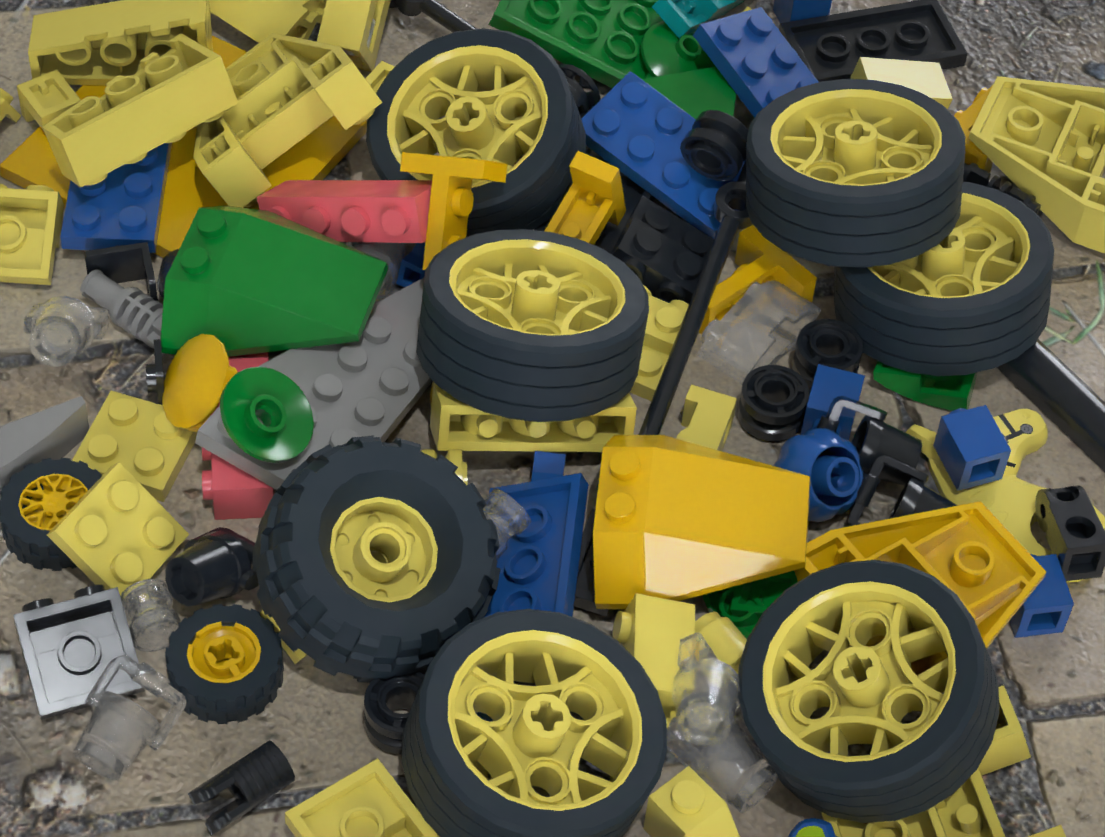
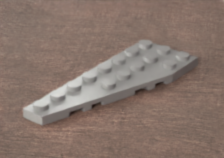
(349, 386)

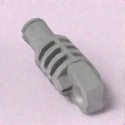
(127, 306)

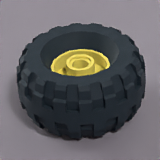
(374, 558)

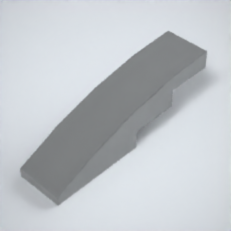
(41, 436)

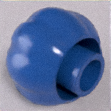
(833, 477)

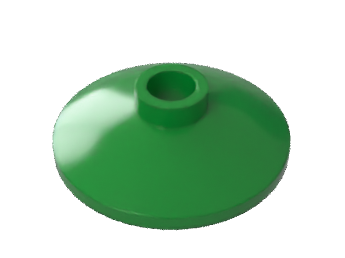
(667, 54)
(279, 406)

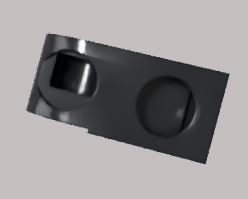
(1072, 531)

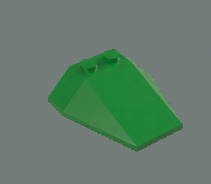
(266, 284)

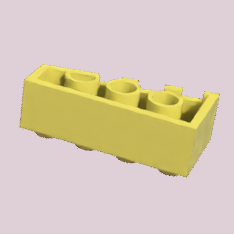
(111, 38)
(141, 112)

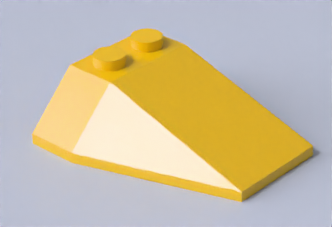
(691, 520)
(957, 546)

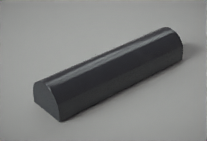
(1061, 398)

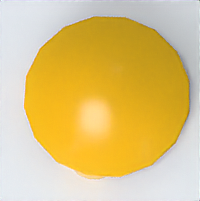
(196, 381)

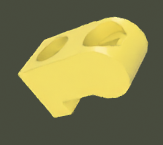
(707, 417)

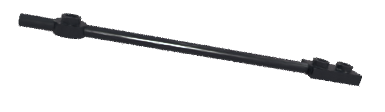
(728, 197)

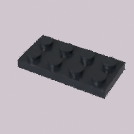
(896, 31)

